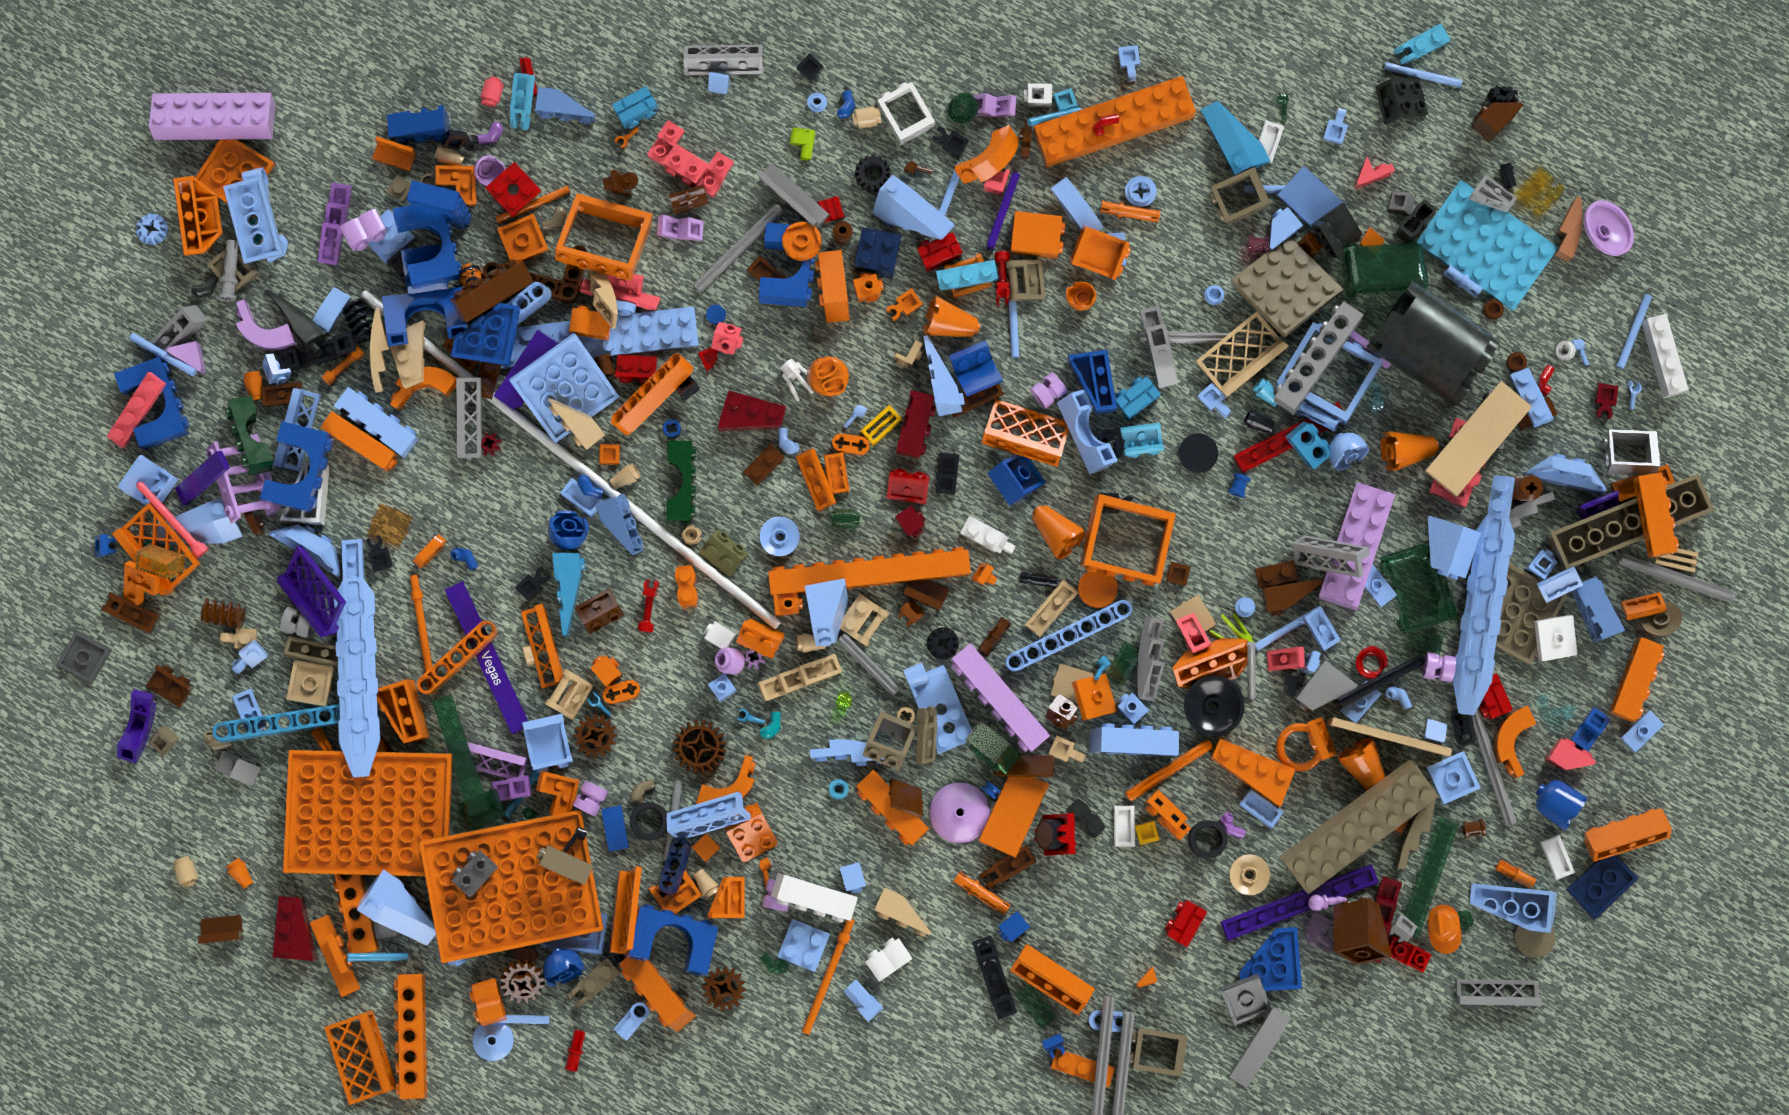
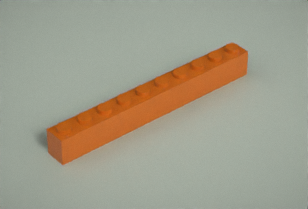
(873, 572)

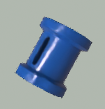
(1239, 485)

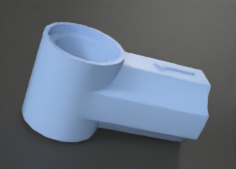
(865, 1003)
(631, 1021)

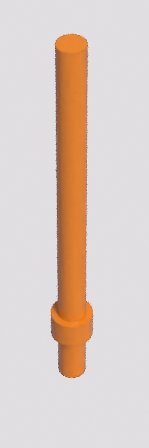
(417, 596)
(843, 938)

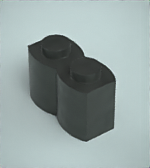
(1416, 220)
(1089, 823)

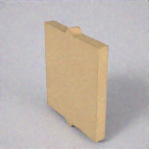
(1197, 606)
(1064, 679)

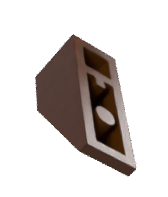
(1282, 597)

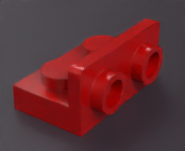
(635, 368)
(908, 486)

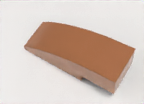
(1570, 231)

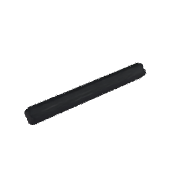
(1380, 681)

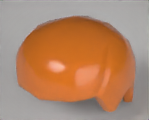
(1081, 296)

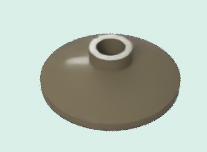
(1672, 620)

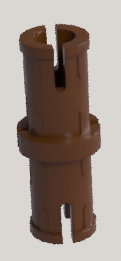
(994, 636)

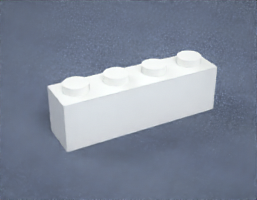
(1664, 356)
(813, 896)

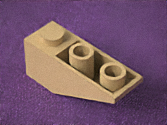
(582, 425)
(897, 907)

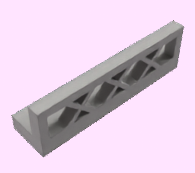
(723, 62)
(793, 195)
(463, 420)
(1327, 550)
(1498, 1000)

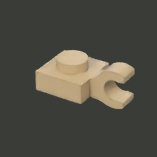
(241, 638)
(1063, 749)

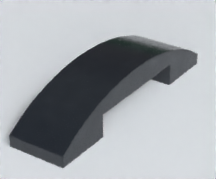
(330, 350)
(994, 977)

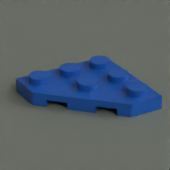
(489, 337)
(1276, 961)

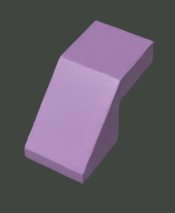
(995, 106)
(681, 229)

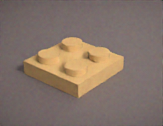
(310, 683)

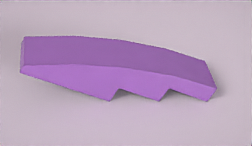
(336, 215)

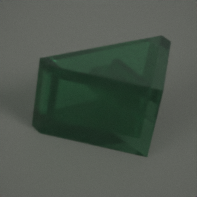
(1123, 663)

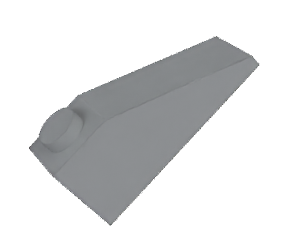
(180, 328)

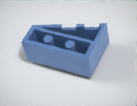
(1597, 610)

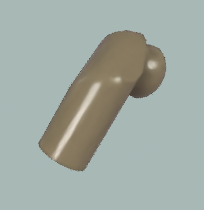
(557, 219)
(210, 741)
(640, 789)

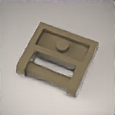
(217, 267)
(1031, 279)

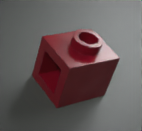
(911, 522)

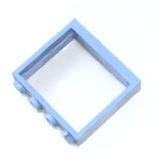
(1319, 403)

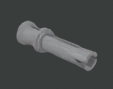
(228, 279)

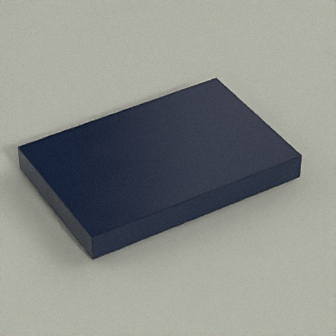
(1601, 885)

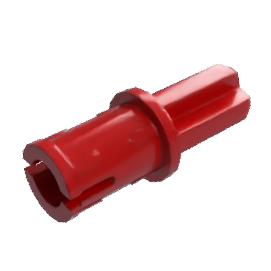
(526, 68)
(575, 1051)

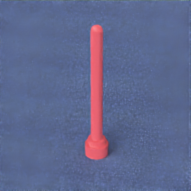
(198, 549)

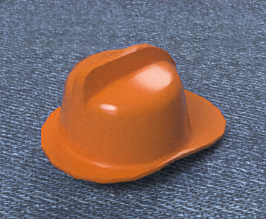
(1444, 929)

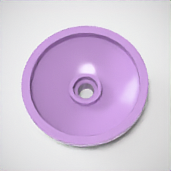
(1608, 228)
(954, 827)

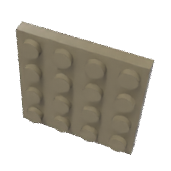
(1286, 286)
(1519, 610)

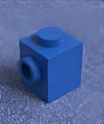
(1012, 927)

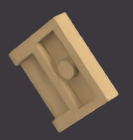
(858, 615)
(573, 697)

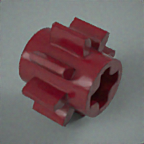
(484, 443)

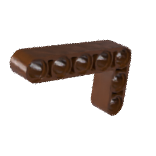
(560, 286)

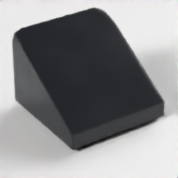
(1290, 683)

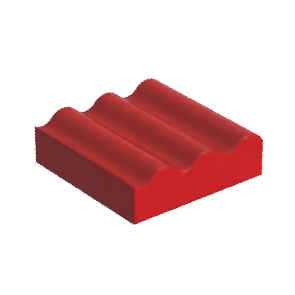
(833, 208)

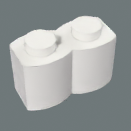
(888, 959)

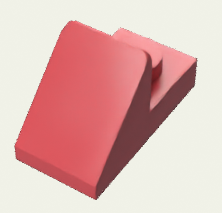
(1369, 176)
(1193, 633)
(1286, 659)

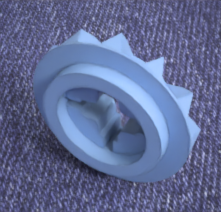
(1146, 184)
(154, 237)

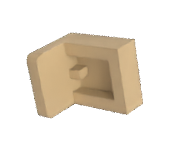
(915, 354)

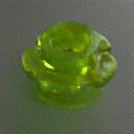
(843, 700)

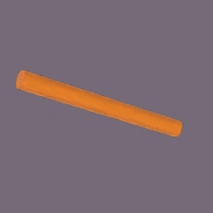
(536, 203)

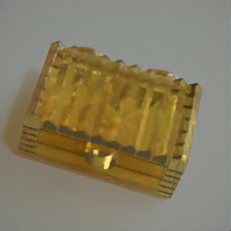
(159, 561)

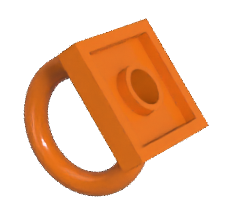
(1319, 740)

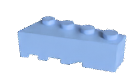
(376, 422)

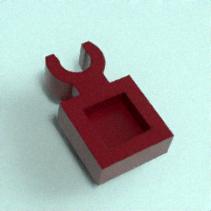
(1606, 396)

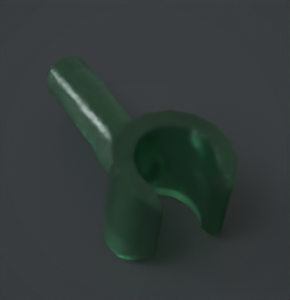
(1283, 100)

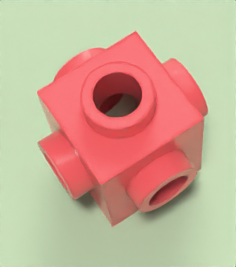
(727, 338)

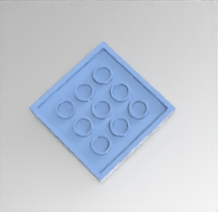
(567, 376)

